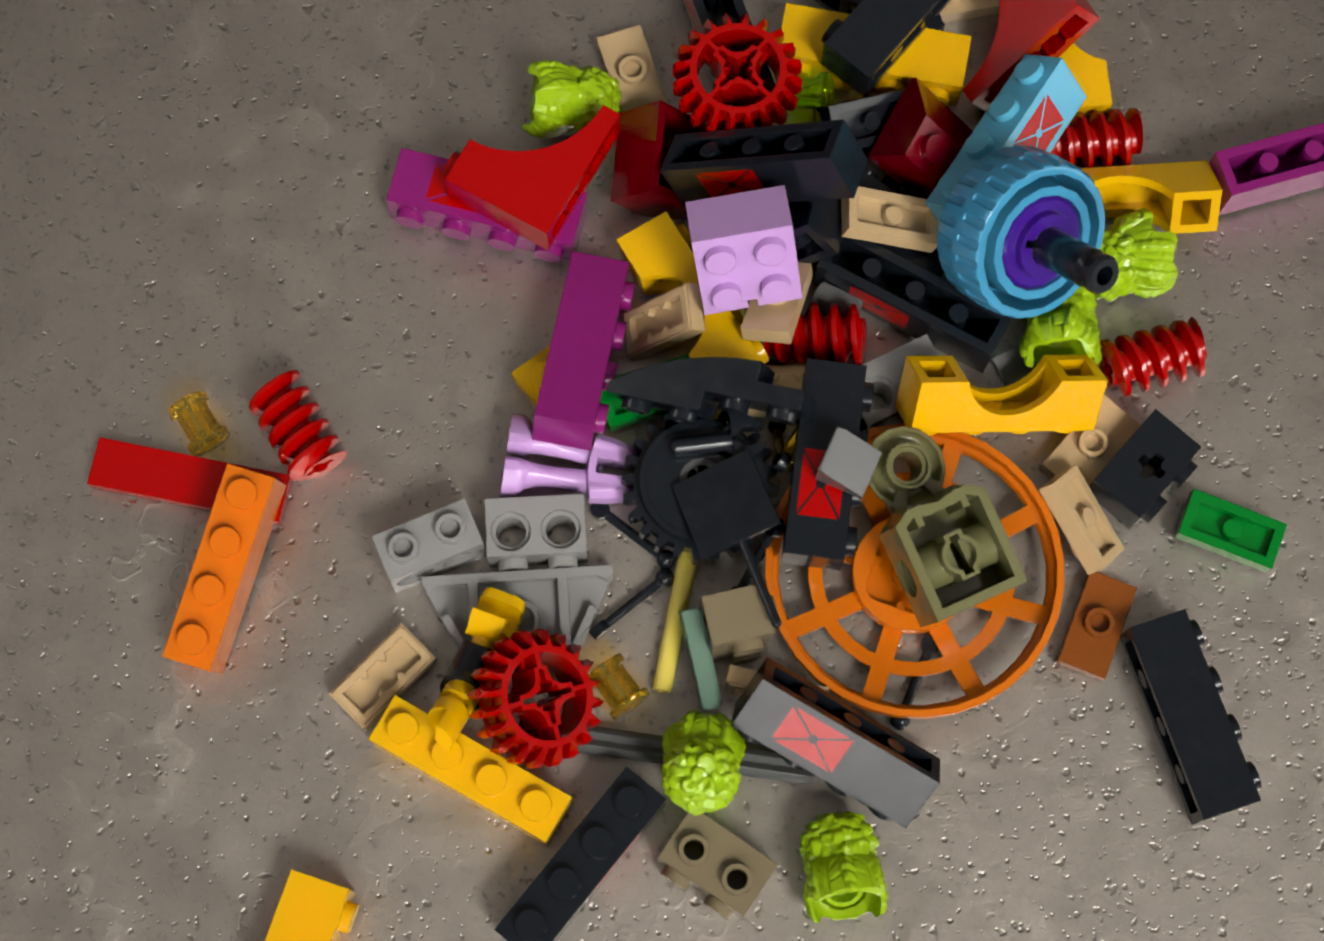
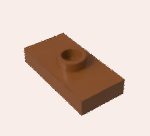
(1096, 625)

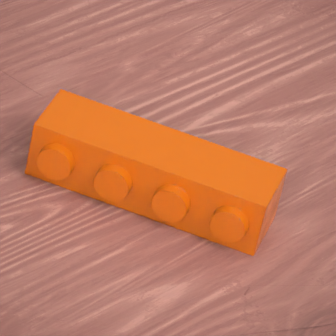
(224, 569)

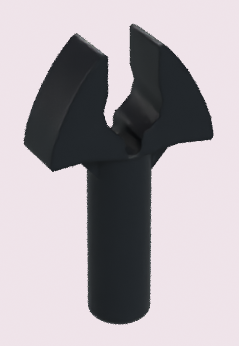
(720, 441)

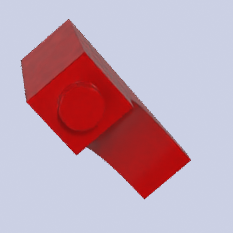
(1030, 29)
(531, 188)

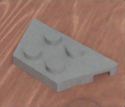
(554, 598)

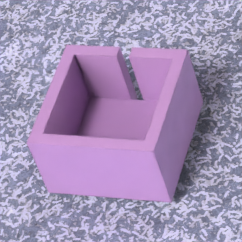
(744, 249)

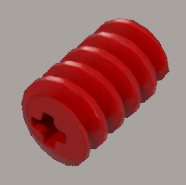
(1101, 137)
(825, 335)
(1154, 355)
(292, 428)

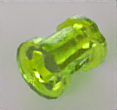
(816, 92)

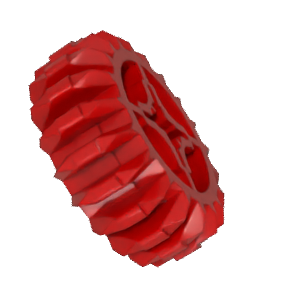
(715, 51)
(550, 735)

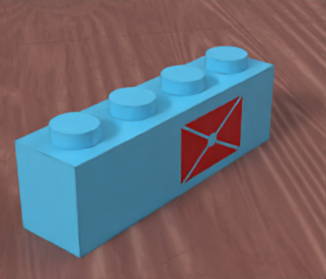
(1027, 111)

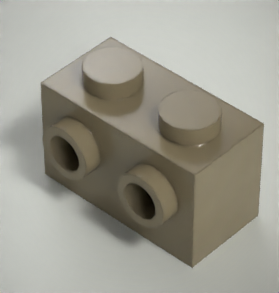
(737, 624)
(715, 864)

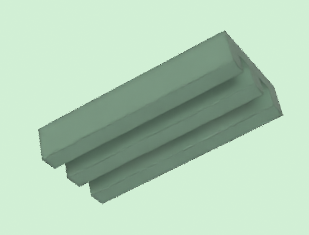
(700, 658)

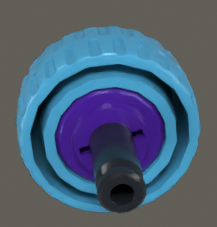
(1024, 233)

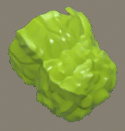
(568, 97)
(1142, 256)
(1063, 331)
(702, 762)
(842, 868)

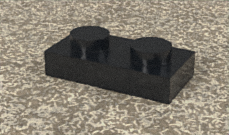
(863, 115)

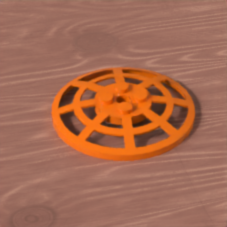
(885, 602)

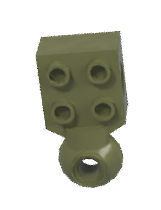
(939, 539)

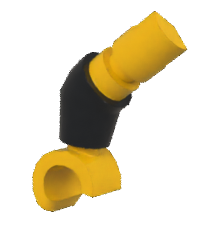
(494, 618)

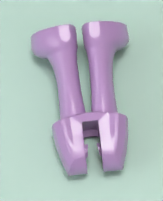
(597, 486)

